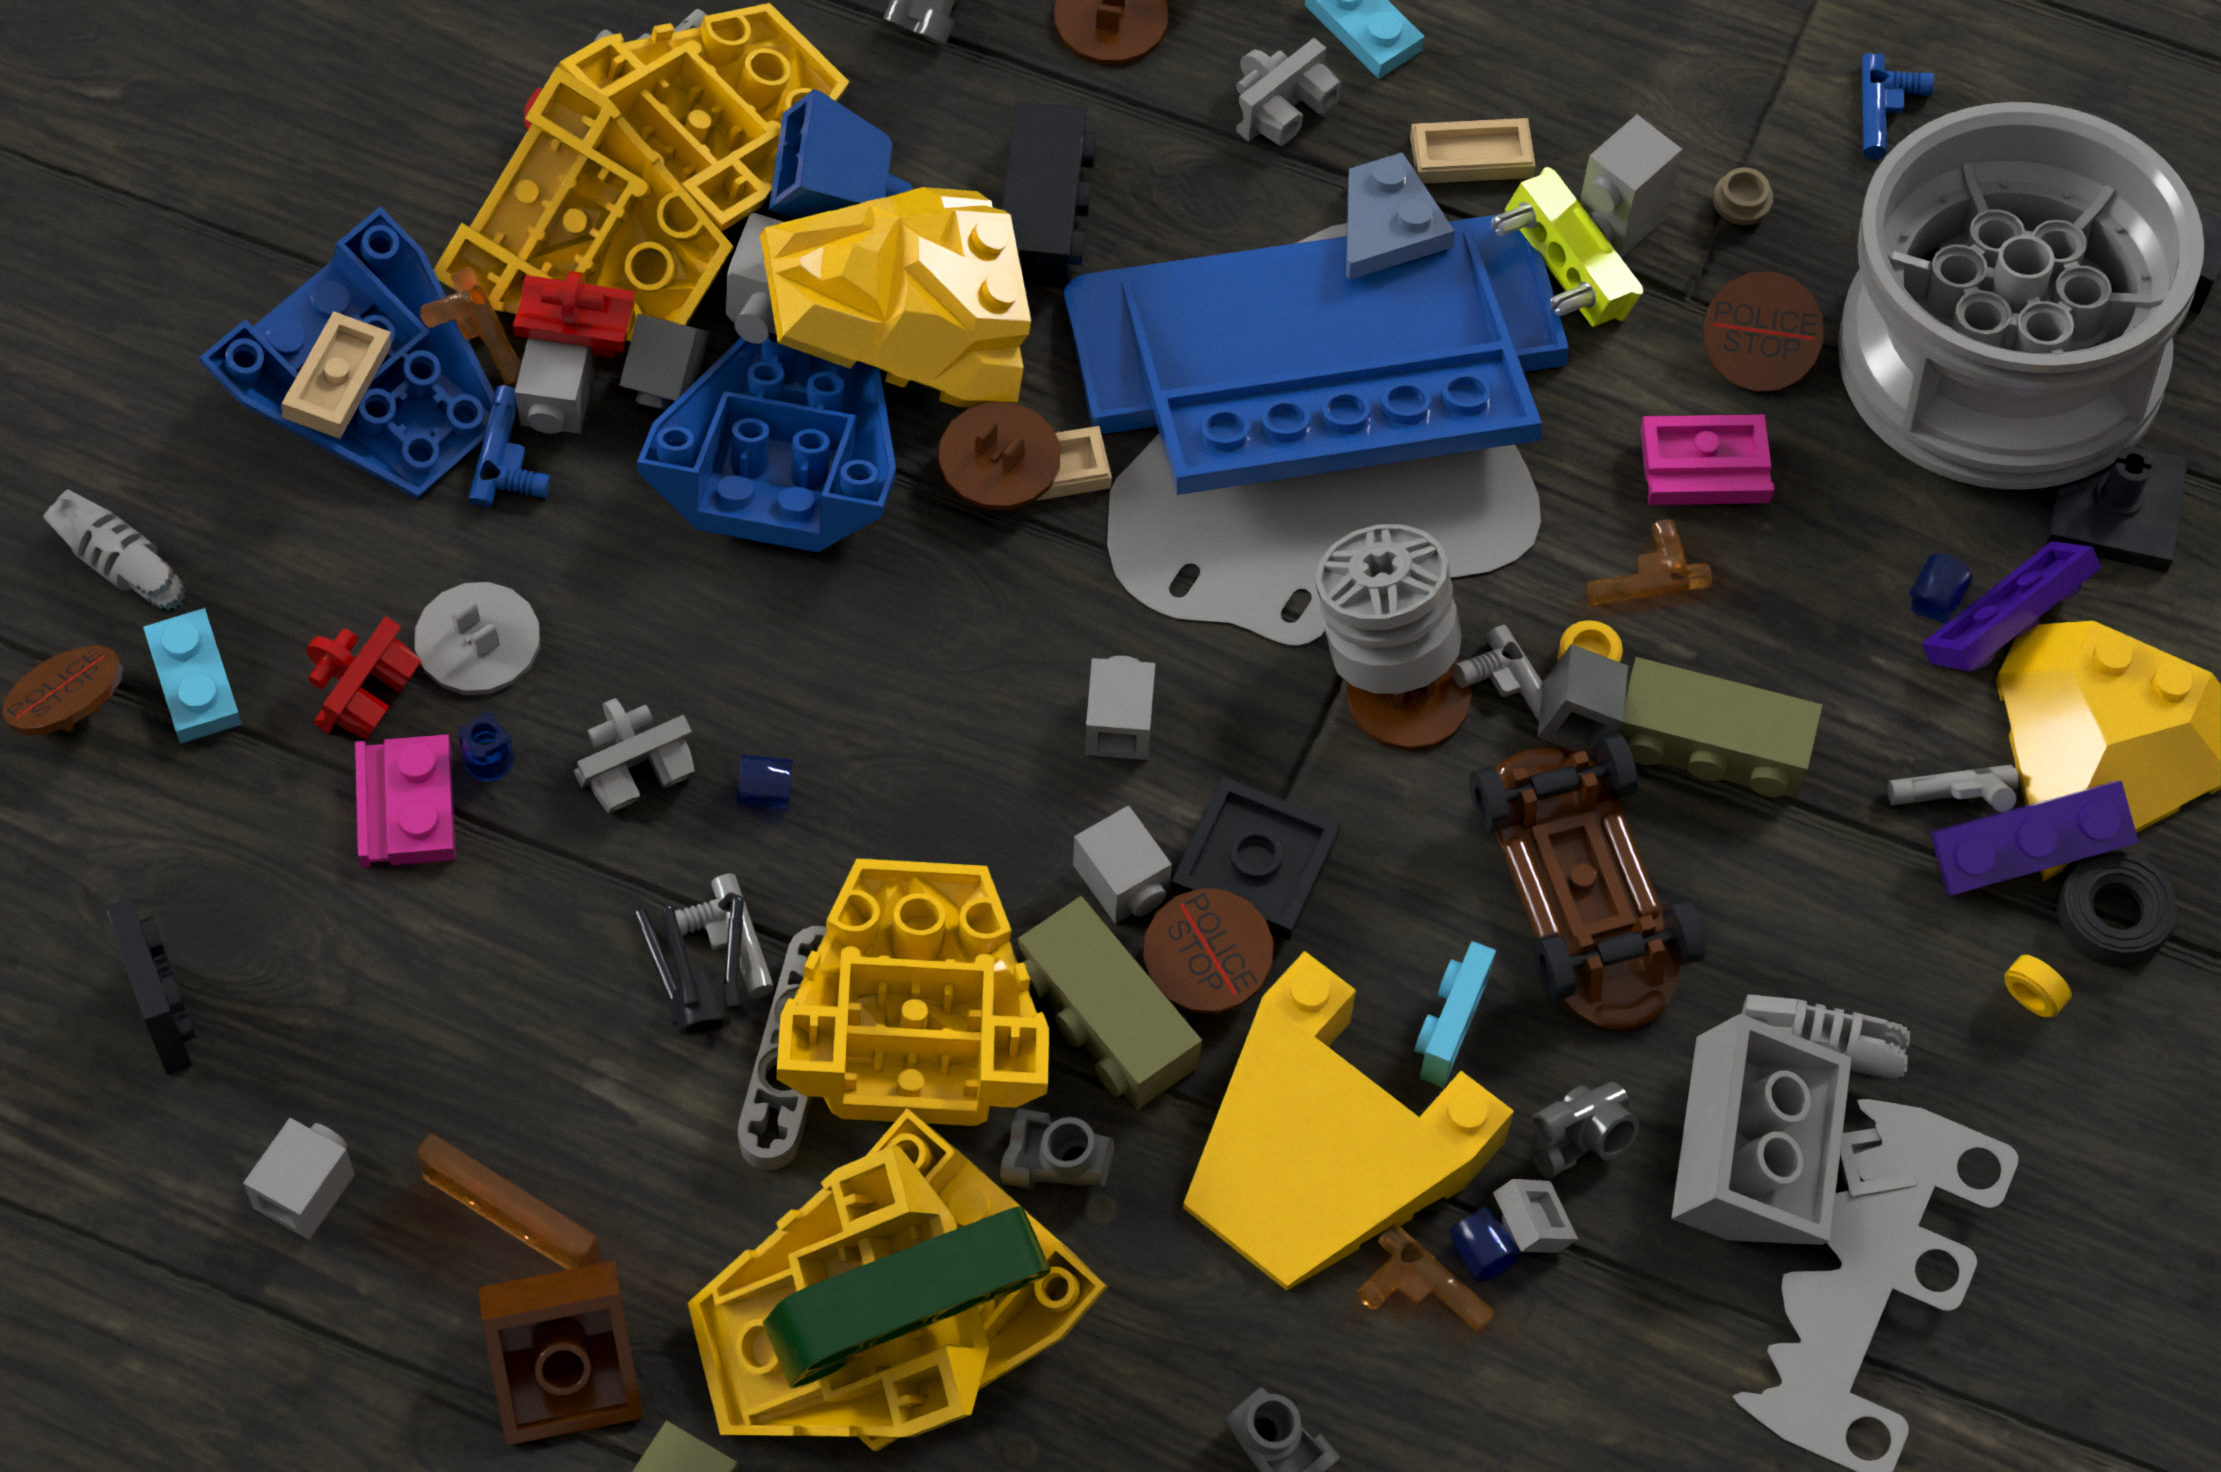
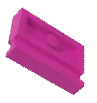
(1706, 459)
(405, 801)

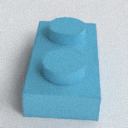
(1370, 31)
(192, 675)
(1463, 989)

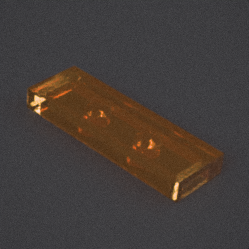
(506, 1205)

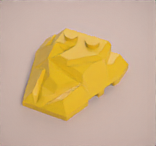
(712, 99)
(593, 203)
(909, 287)
(915, 1001)

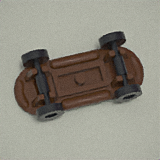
(1583, 882)

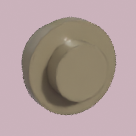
(1743, 196)

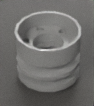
(1389, 608)

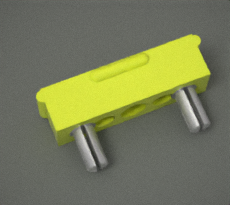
(1572, 249)

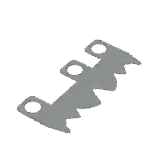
(1878, 1251)

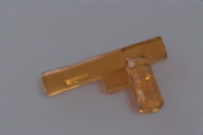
(475, 320)
(1653, 572)
(1420, 1279)

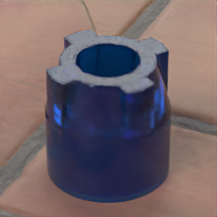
(1940, 587)
(486, 761)
(764, 781)
(1484, 1245)

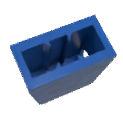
(829, 160)

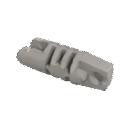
(114, 549)
(1871, 1042)

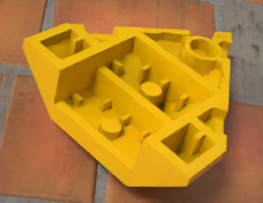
(2106, 710)

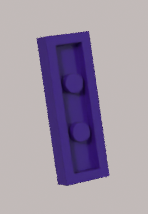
(2011, 606)
(2034, 837)

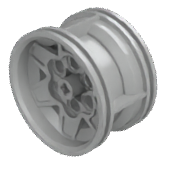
(2009, 345)

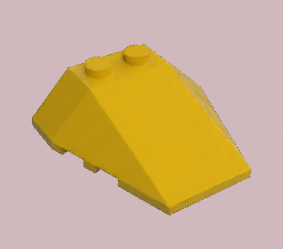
(882, 1392)

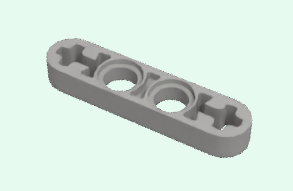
(755, 1114)

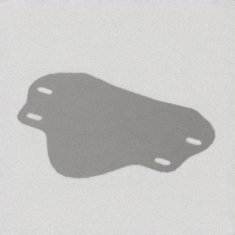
(1269, 536)

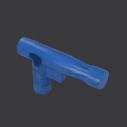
(1885, 98)
(504, 457)

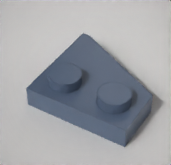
(1391, 217)

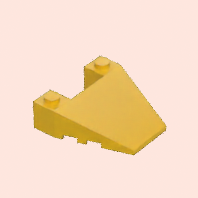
(1316, 1151)

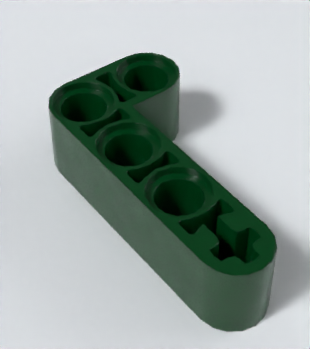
(901, 1293)

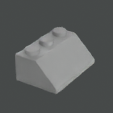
(1761, 1135)

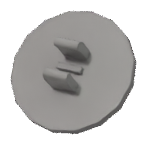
(477, 638)

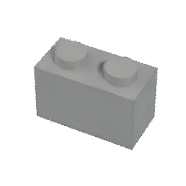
(1630, 183)

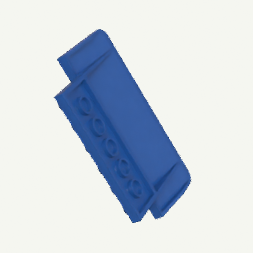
(1295, 371)

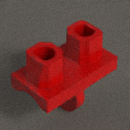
(575, 313)
(348, 702)

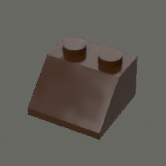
(560, 1353)

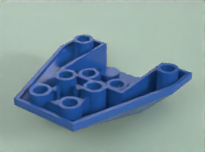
(427, 396)
(775, 448)

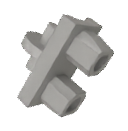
(1277, 84)
(608, 769)

